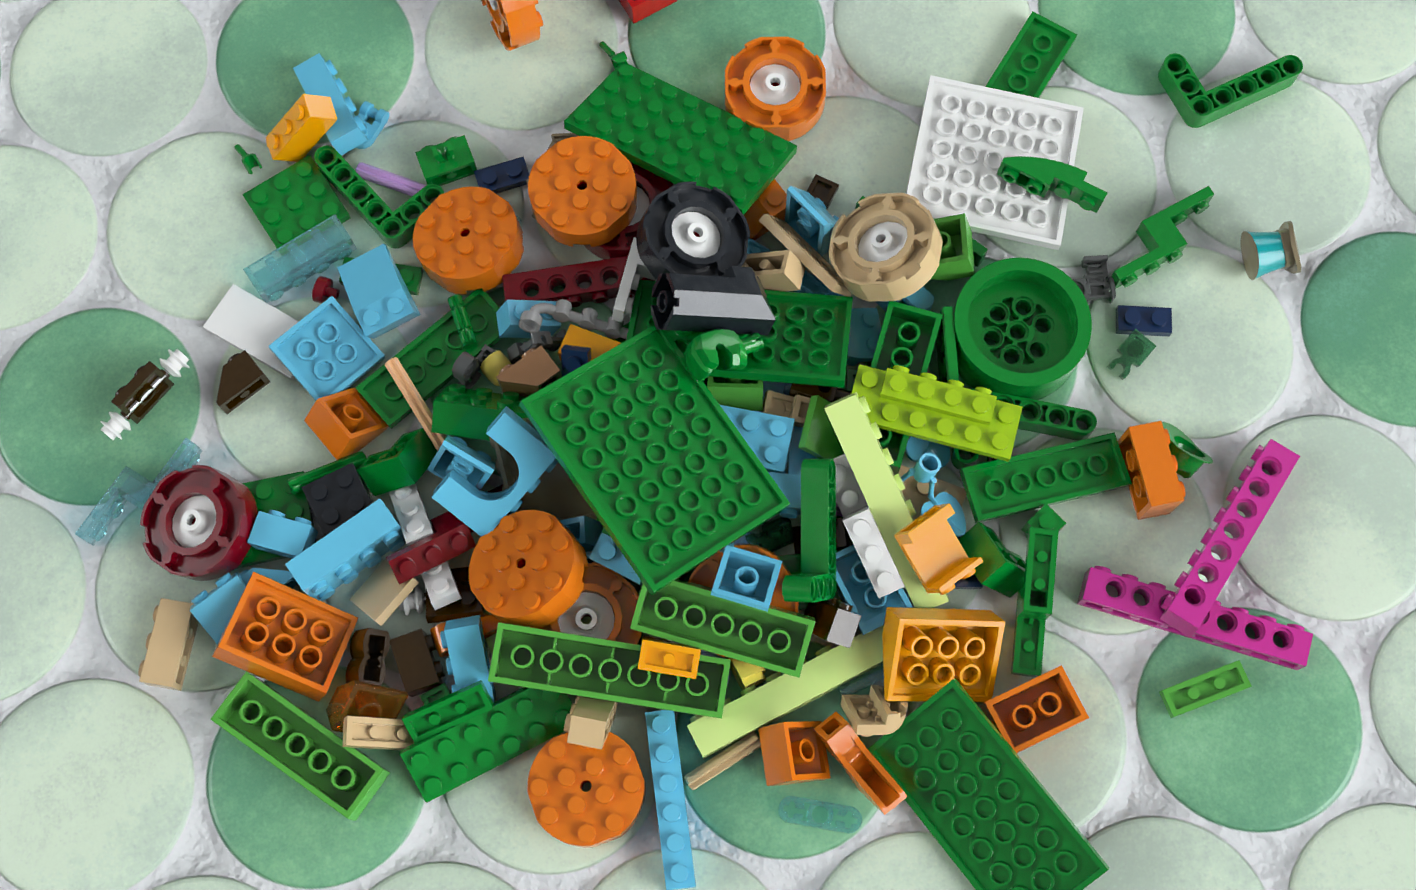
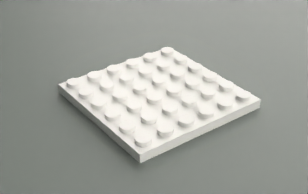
(961, 147)

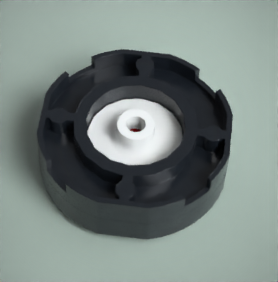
(692, 232)

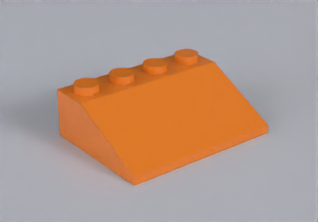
(286, 637)

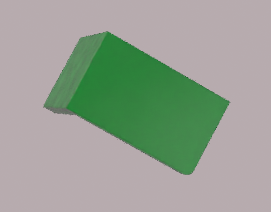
(400, 464)
(1000, 567)

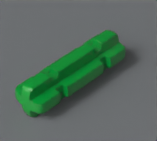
(461, 320)

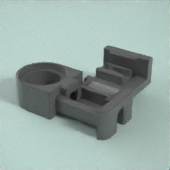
(1096, 275)
(547, 341)
(467, 366)

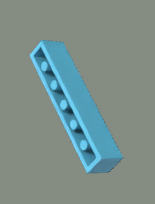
(670, 800)

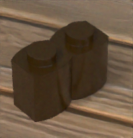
(368, 652)

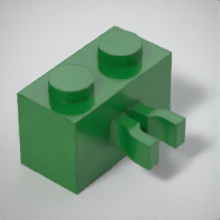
(446, 161)

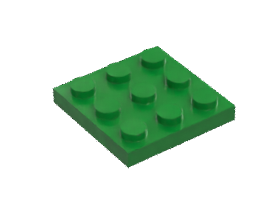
(294, 201)
(275, 495)

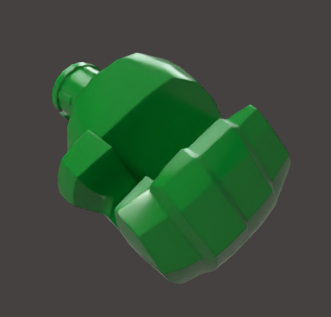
(719, 348)

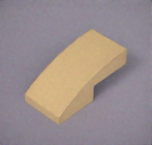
(786, 406)

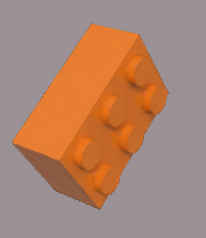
(1151, 470)
(1036, 710)

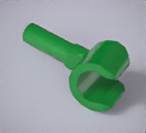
(615, 58)
(248, 160)

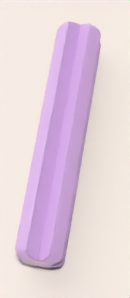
(388, 179)

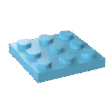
(326, 350)

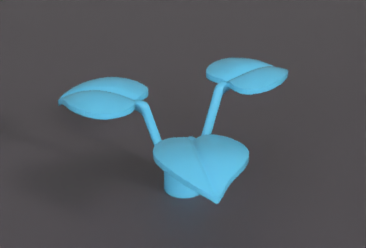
(930, 459)

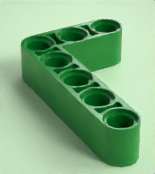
(1229, 92)
(372, 202)
(1040, 423)
(818, 535)

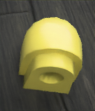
(493, 364)
(746, 673)

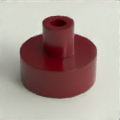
(324, 289)

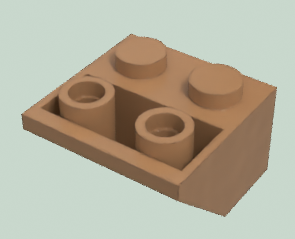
(530, 373)

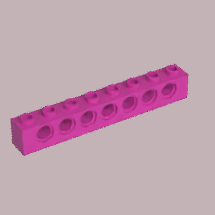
(1178, 611)
(1295, 640)

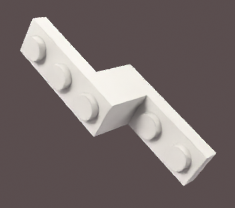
(630, 280)
(415, 527)
(864, 531)

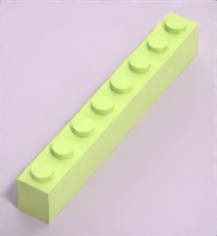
(879, 486)
(786, 693)

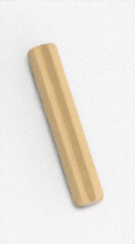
(722, 761)

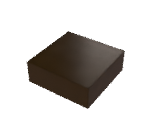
(823, 189)

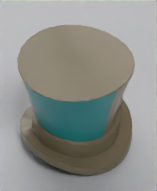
(1270, 251)

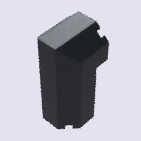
(712, 302)

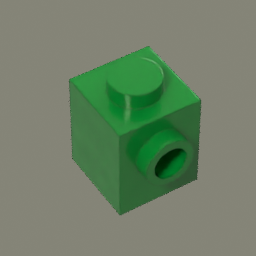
(1046, 519)

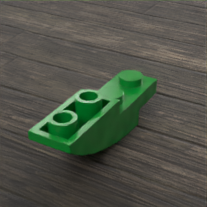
(1043, 174)

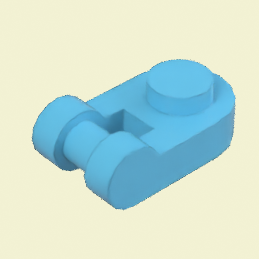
(381, 117)

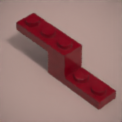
(449, 541)

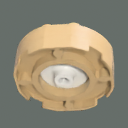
(886, 247)

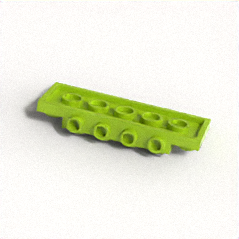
(939, 410)

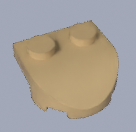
(872, 713)

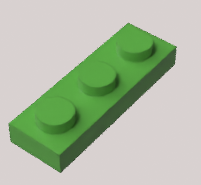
(1205, 689)

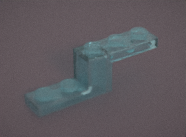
(135, 489)

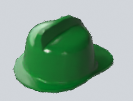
(1187, 454)

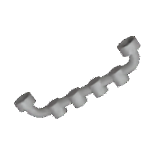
(531, 319)

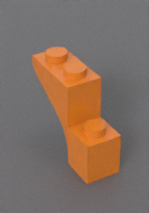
(859, 763)

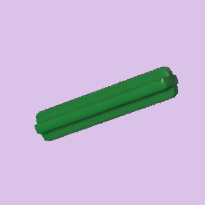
(296, 483)

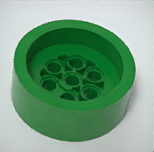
(1049, 301)

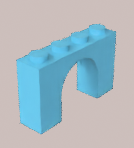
(483, 509)

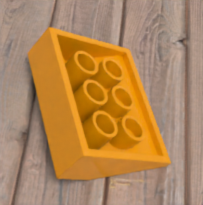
(935, 646)

